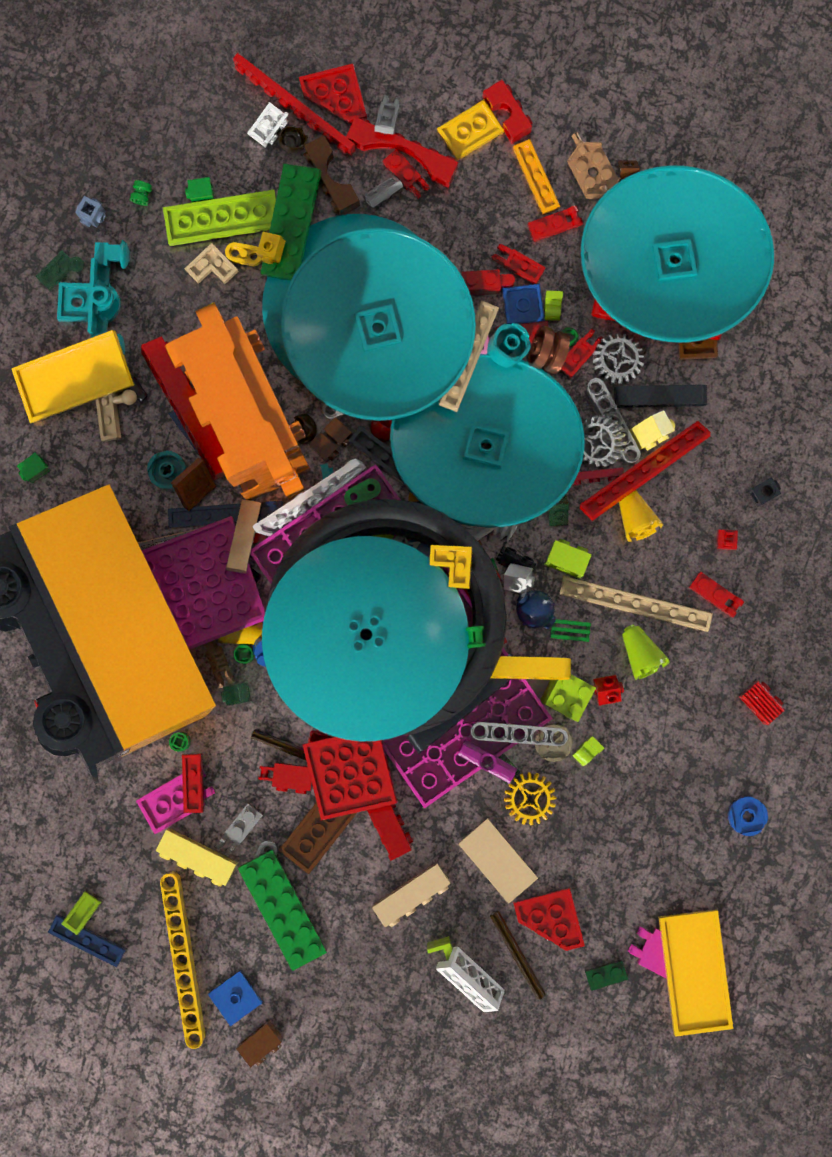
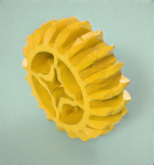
(537, 792)

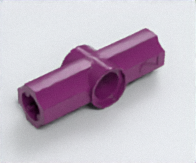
(498, 768)

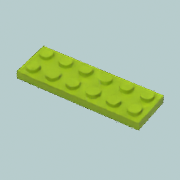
(219, 217)

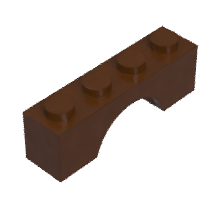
(342, 195)

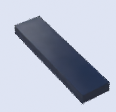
(89, 942)

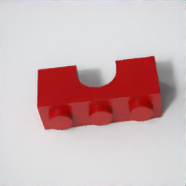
(500, 97)

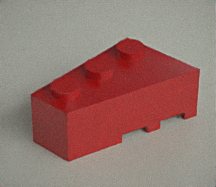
(391, 831)

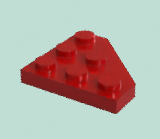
(335, 92)
(552, 917)

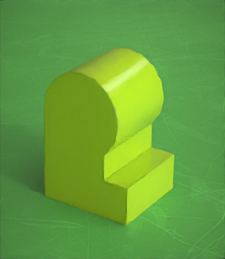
(552, 305)
(587, 750)

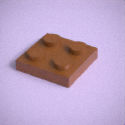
(193, 484)

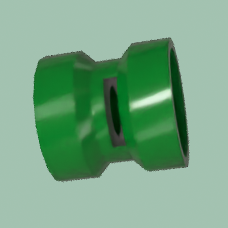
(141, 192)
(244, 654)
(183, 741)

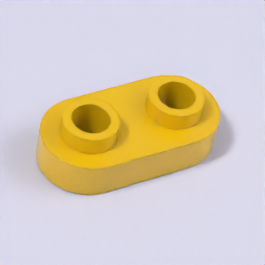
(245, 253)

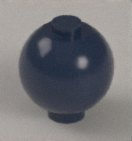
(535, 609)

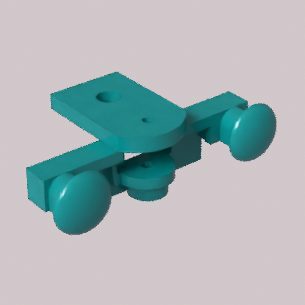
(98, 297)

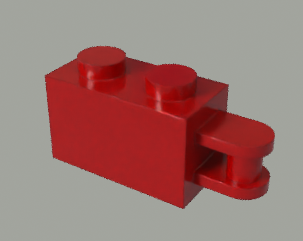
(487, 281)
(287, 777)

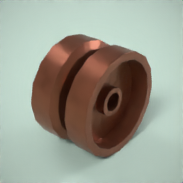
(549, 349)

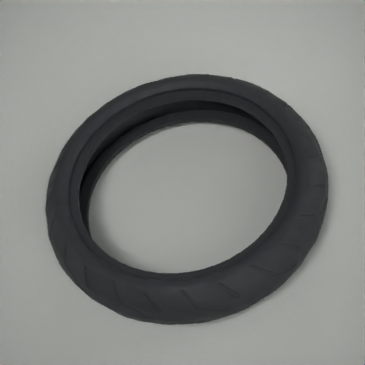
(430, 528)

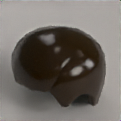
(292, 139)
(308, 426)

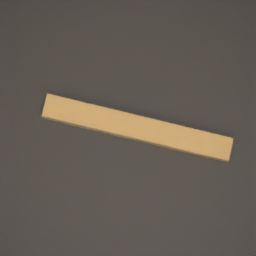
(635, 604)

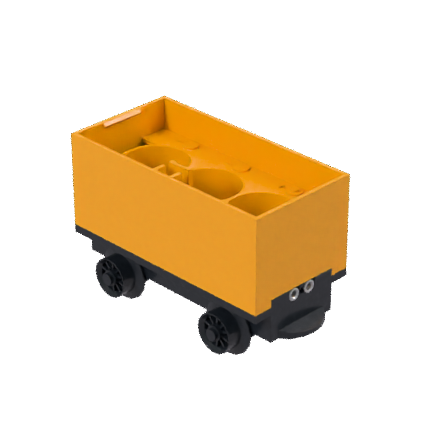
(96, 633)

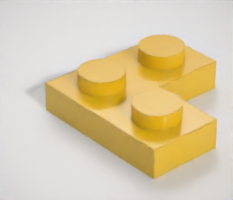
(458, 560)

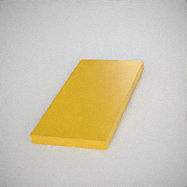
(72, 376)
(695, 972)

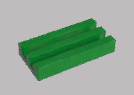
(586, 632)

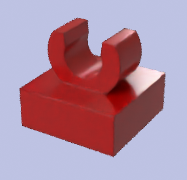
(727, 539)

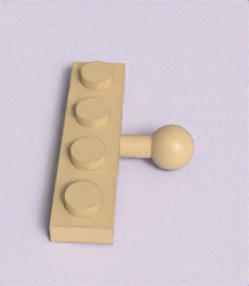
(108, 414)

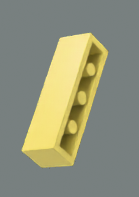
(196, 857)

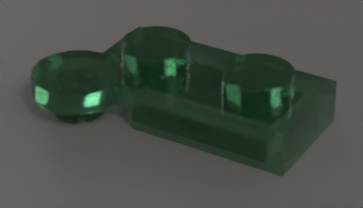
(58, 269)

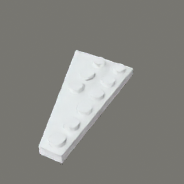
(308, 499)

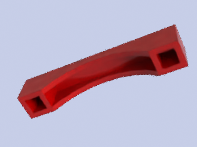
(439, 167)

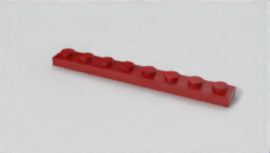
(287, 100)
(645, 470)

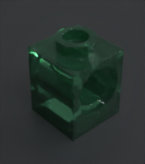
(236, 694)

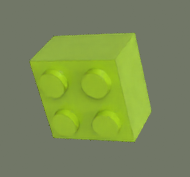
(567, 558)
(568, 696)

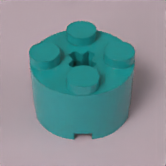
(519, 343)
(159, 463)

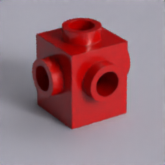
(608, 690)

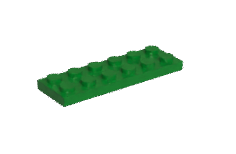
(293, 218)
(282, 909)

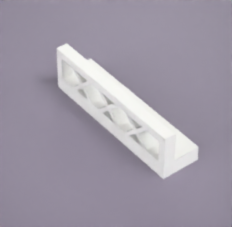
(470, 985)

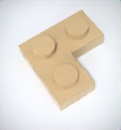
(211, 260)

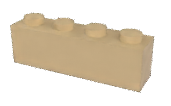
(411, 894)

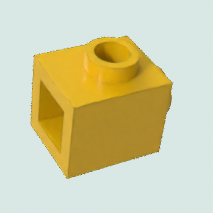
(270, 247)

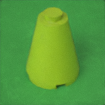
(642, 652)

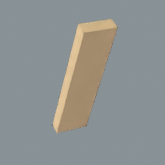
(243, 536)

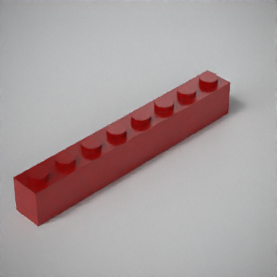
(178, 391)

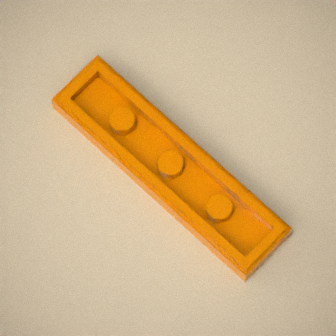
(536, 177)

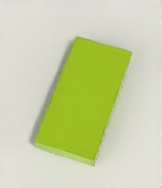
(81, 913)

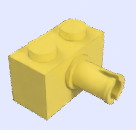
(652, 430)

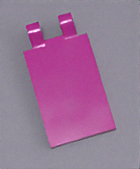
(165, 804)
(651, 954)

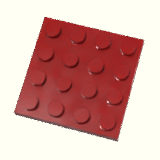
(349, 776)

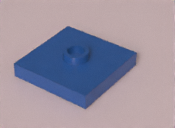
(523, 304)
(235, 998)

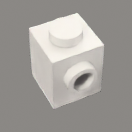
(518, 578)

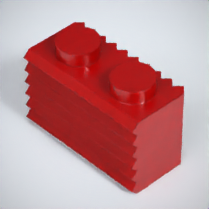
(762, 702)

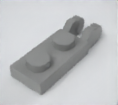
(387, 116)
(240, 827)

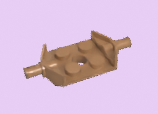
(591, 156)

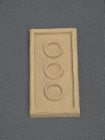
(498, 860)

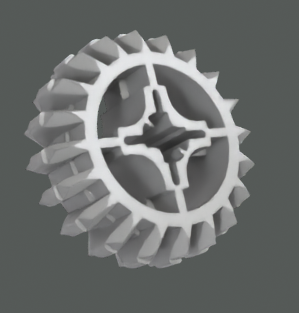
(625, 360)
(610, 437)

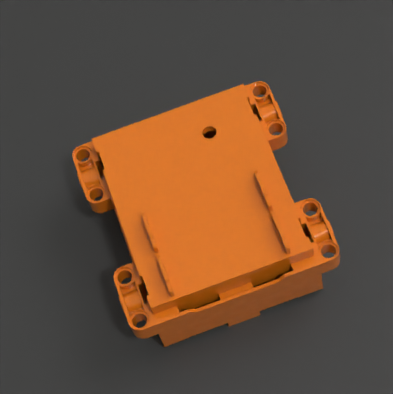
(240, 405)

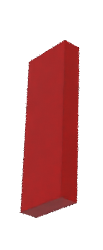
(193, 783)

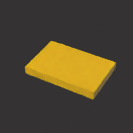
(470, 130)

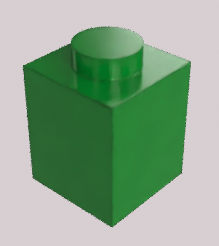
(199, 190)
(33, 468)

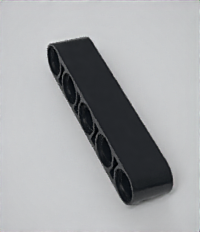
(660, 396)

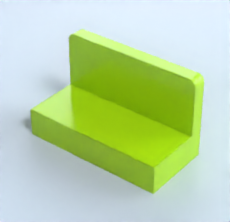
(443, 943)

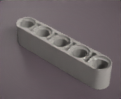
(612, 411)
(528, 734)

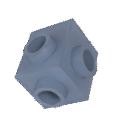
(90, 212)

